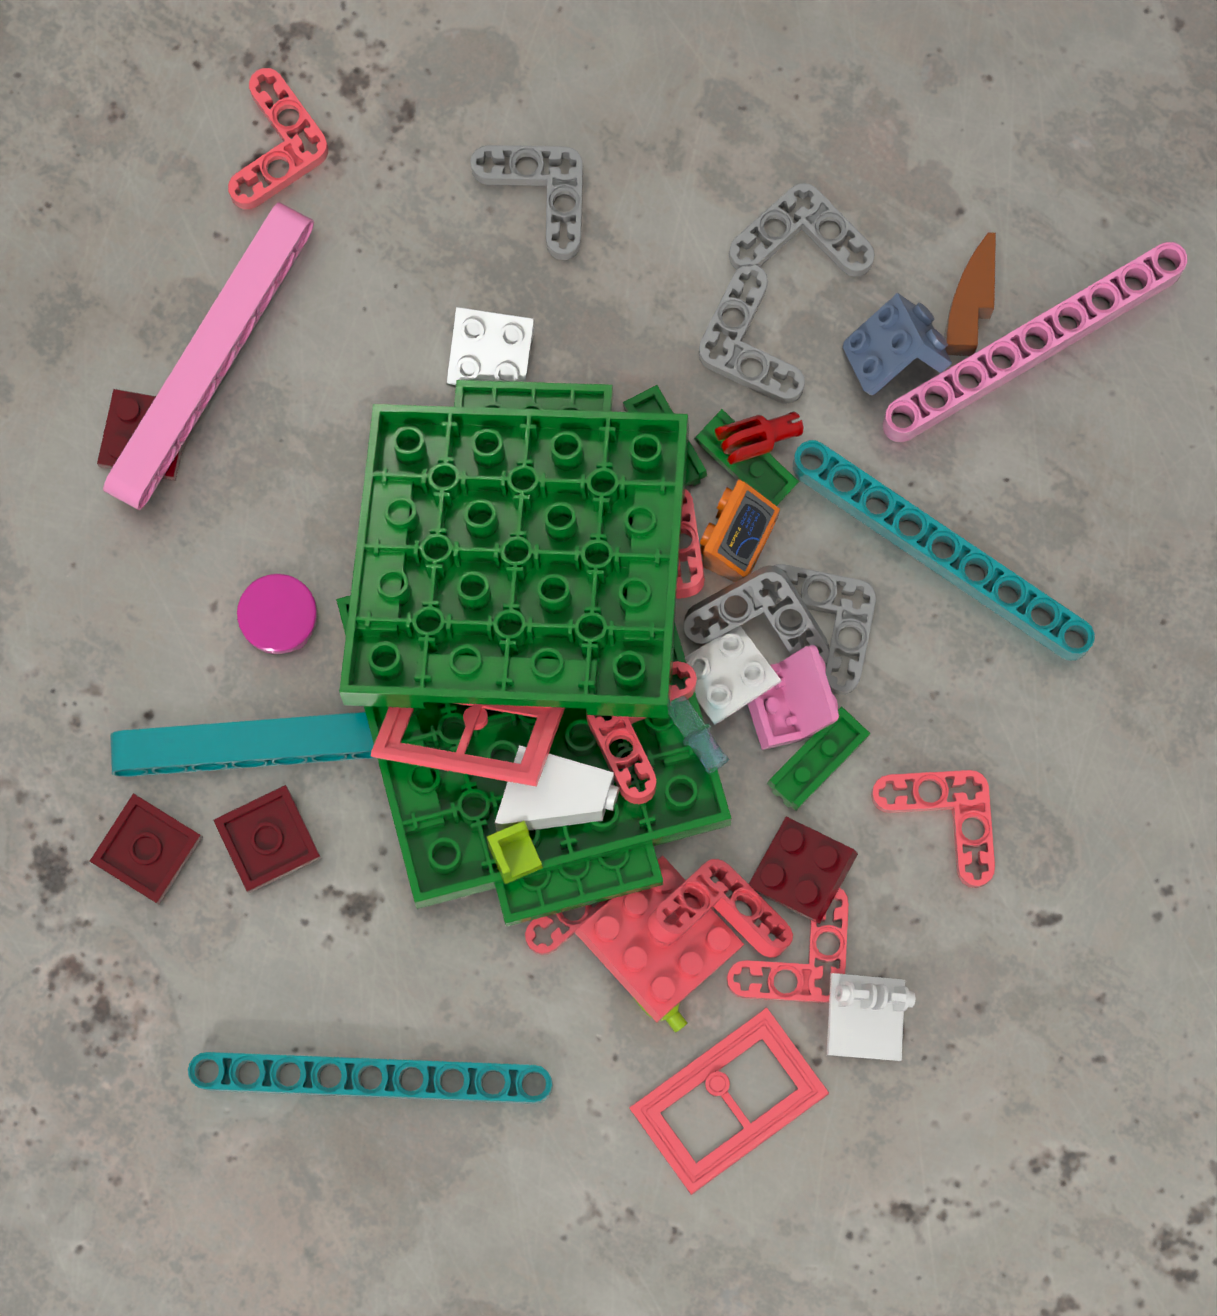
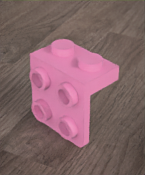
(797, 704)

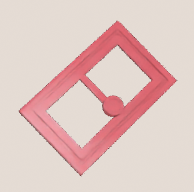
(389, 745)
(717, 1083)

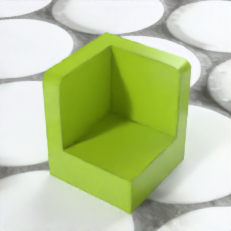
(514, 852)

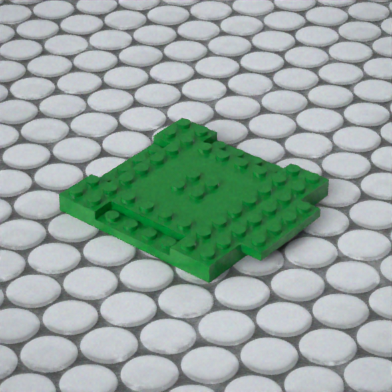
(518, 552)
(449, 814)

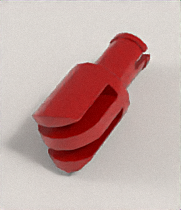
(756, 435)

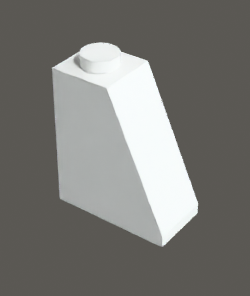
(564, 796)

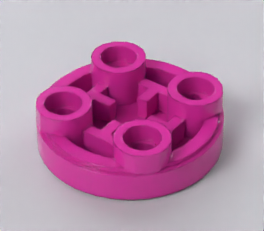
(277, 614)

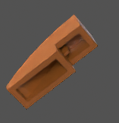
(972, 300)

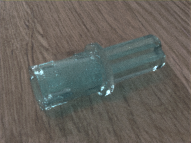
(697, 734)

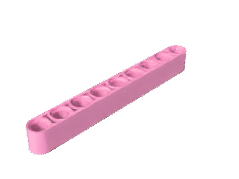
(1045, 326)
(208, 356)

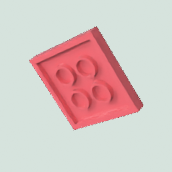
(651, 970)

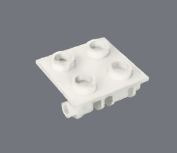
(489, 346)
(730, 674)
(867, 1016)

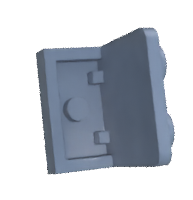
(892, 341)

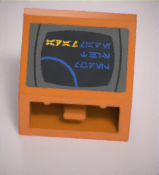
(740, 533)

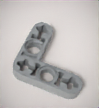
(556, 184)
(808, 221)
(738, 351)
(758, 602)
(845, 617)

